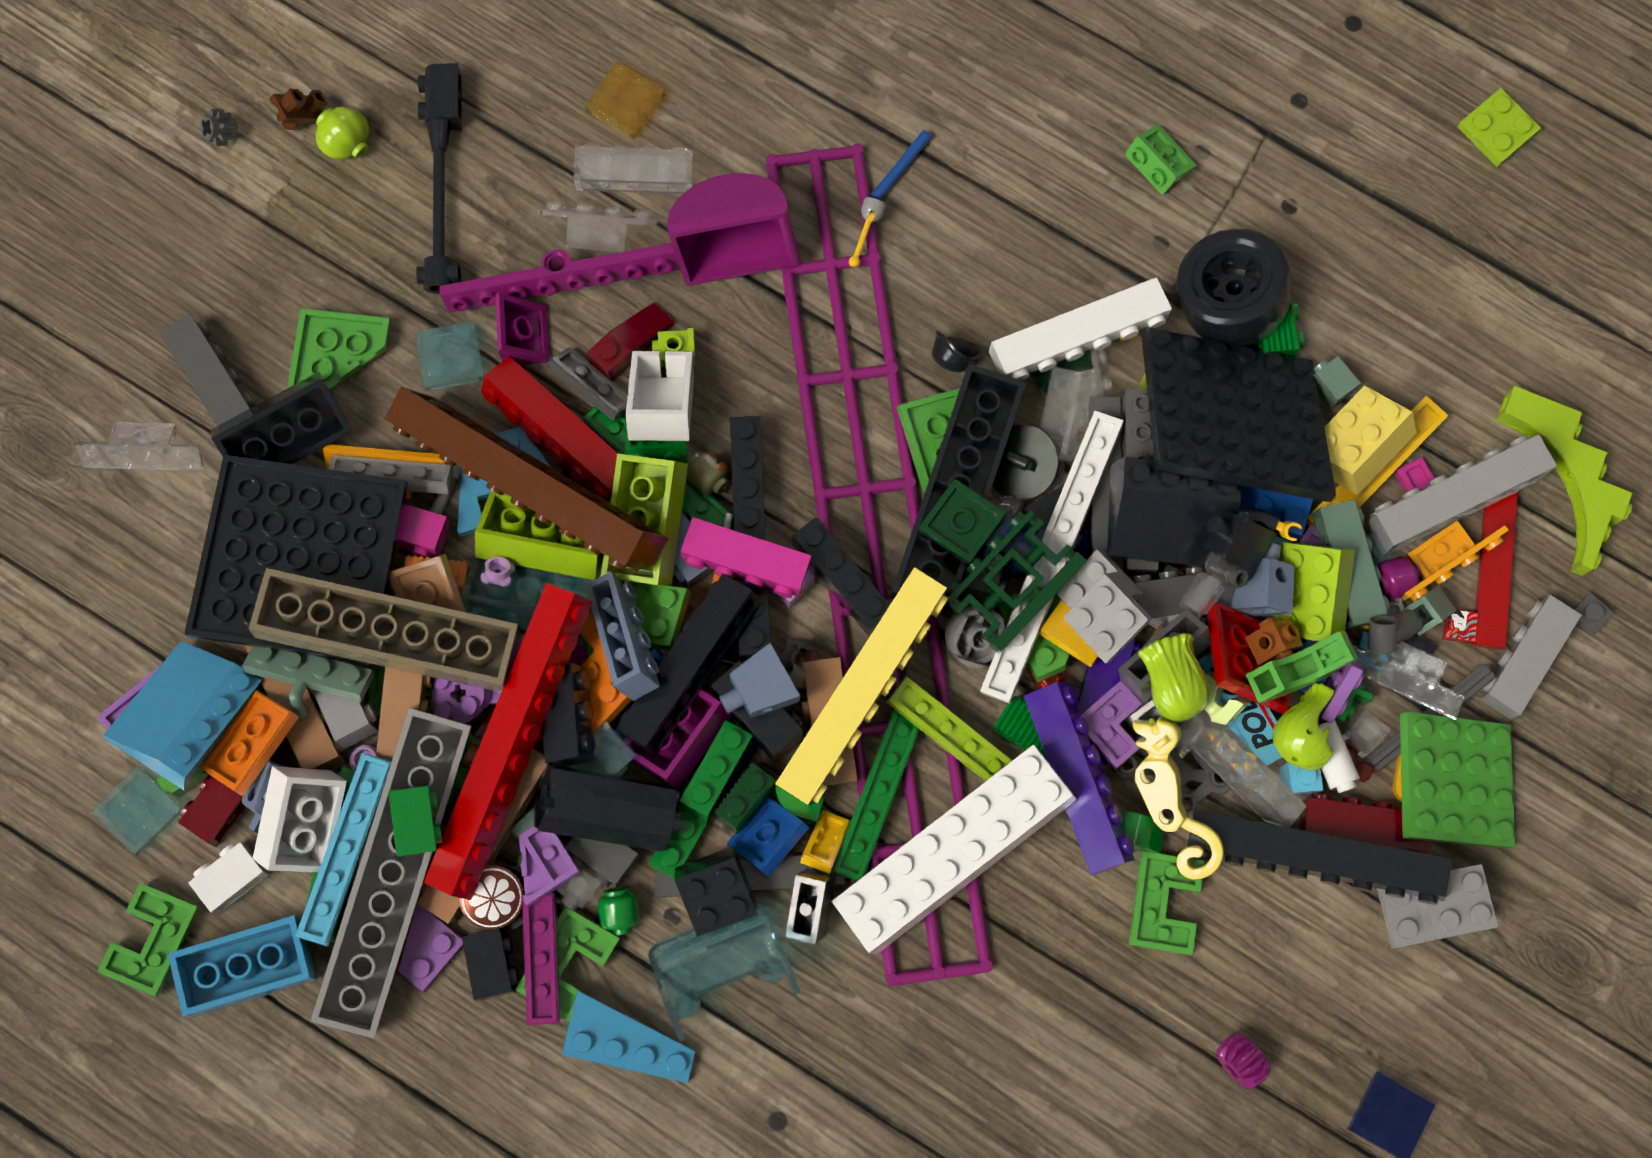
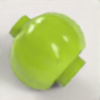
(342, 133)

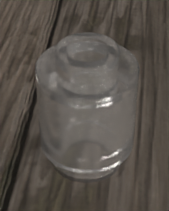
(1202, 594)

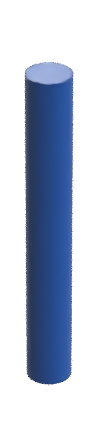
(901, 165)

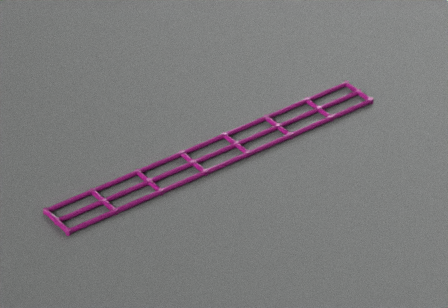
(865, 490)

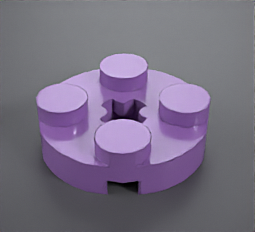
(448, 705)

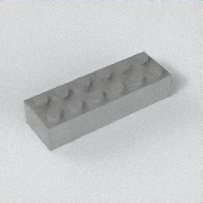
(1461, 493)

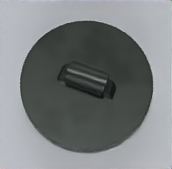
(1027, 463)

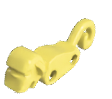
(1166, 793)

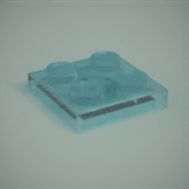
(449, 356)
(137, 810)

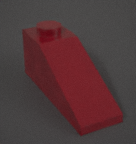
(614, 351)

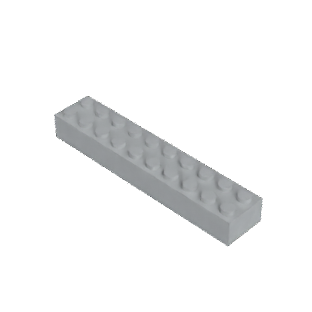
(387, 884)

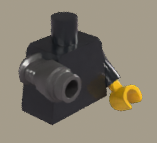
(1240, 542)

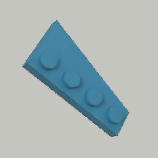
(616, 1040)

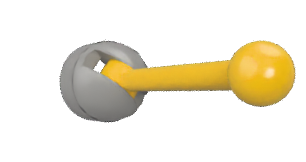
(872, 211)

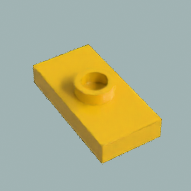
(825, 841)

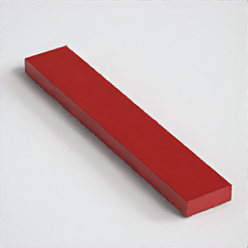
(1495, 575)

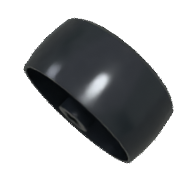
(1240, 317)

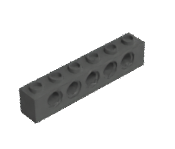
(1137, 443)

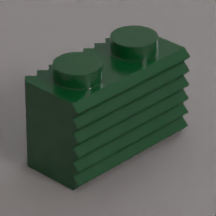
(744, 798)

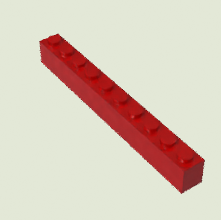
(508, 742)

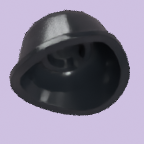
(954, 353)

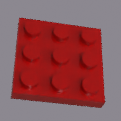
(1233, 655)

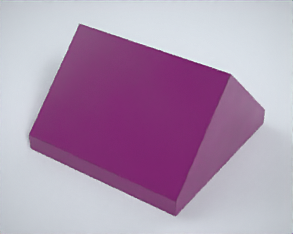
(521, 330)

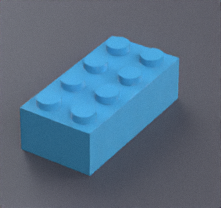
(241, 967)

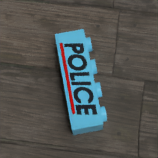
(1252, 725)

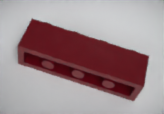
(217, 807)
(1358, 822)

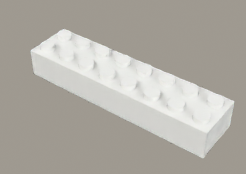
(954, 850)

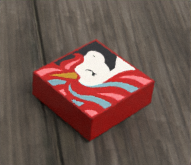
(1461, 627)

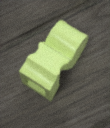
(1219, 711)

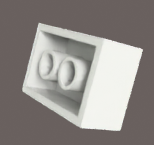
(298, 818)

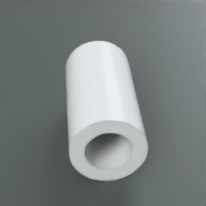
(1340, 770)

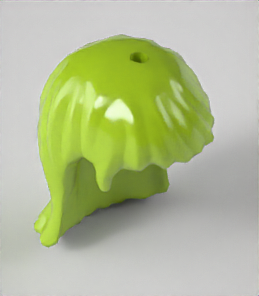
(1175, 677)
(1298, 733)

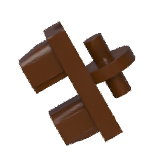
(298, 108)

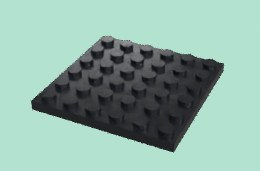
(1236, 415)
(292, 522)

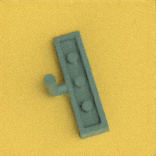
(308, 672)

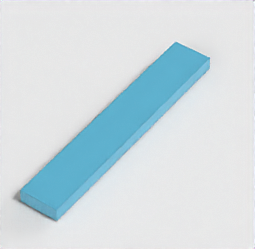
(344, 850)

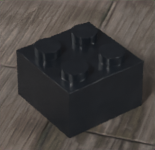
(715, 891)

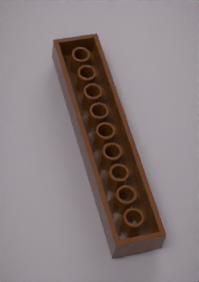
(526, 480)

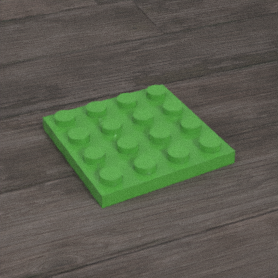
(1456, 781)

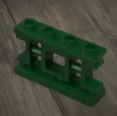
(1030, 597)

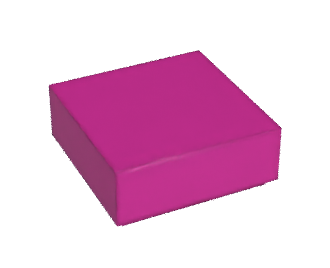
(1414, 475)

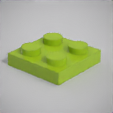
(1499, 127)

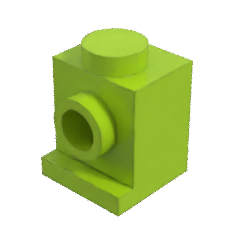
(684, 338)

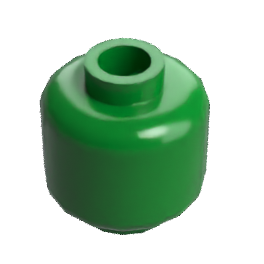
(619, 910)

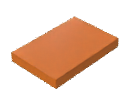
(249, 742)

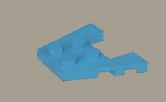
(473, 491)

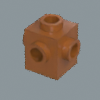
(1274, 640)

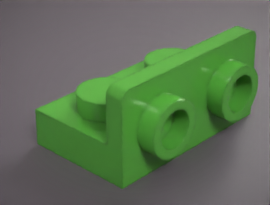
(1159, 158)

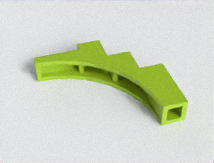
(1579, 465)

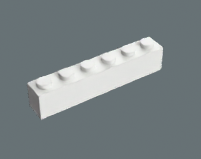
(1081, 330)

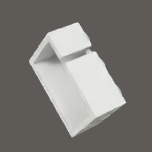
(658, 405)

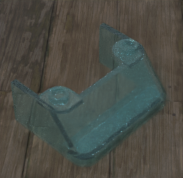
(694, 964)

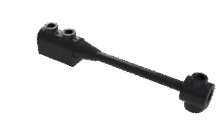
(441, 114)

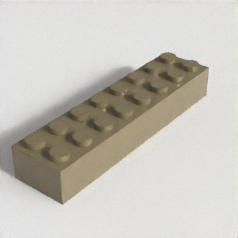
(384, 630)

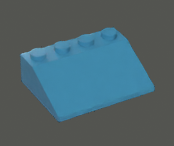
(182, 712)

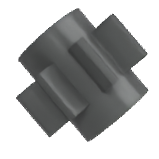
(218, 127)

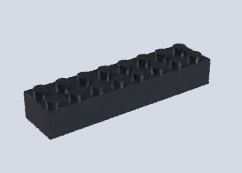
(968, 454)

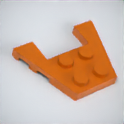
(603, 696)

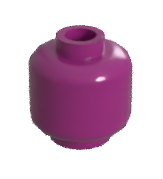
(1398, 577)

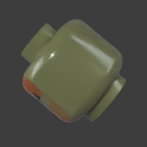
(708, 473)

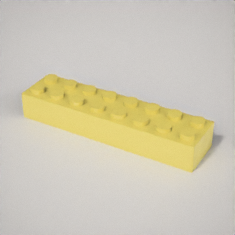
(861, 686)

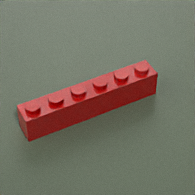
(551, 426)

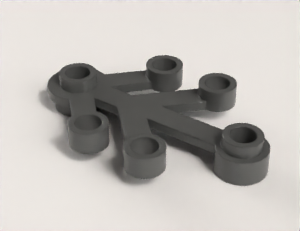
(1203, 776)

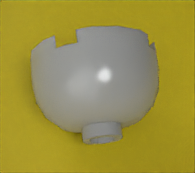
(964, 637)

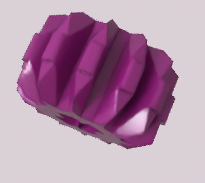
(1243, 1061)

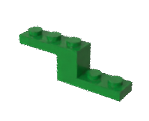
(702, 797)

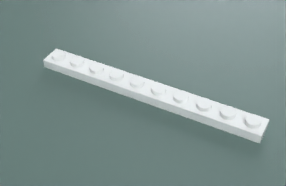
(1061, 530)

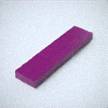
(541, 962)

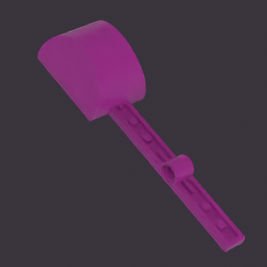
(715, 231)

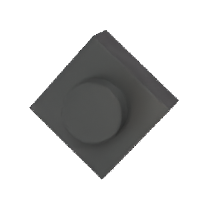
(1593, 614)

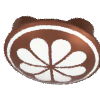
(495, 899)

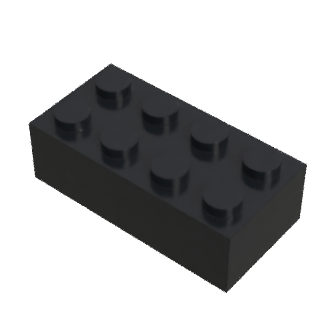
(285, 424)

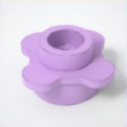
(498, 571)

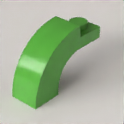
(1302, 668)

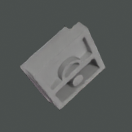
(1103, 606)
(1464, 911)

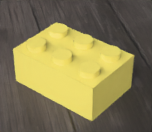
(1366, 437)

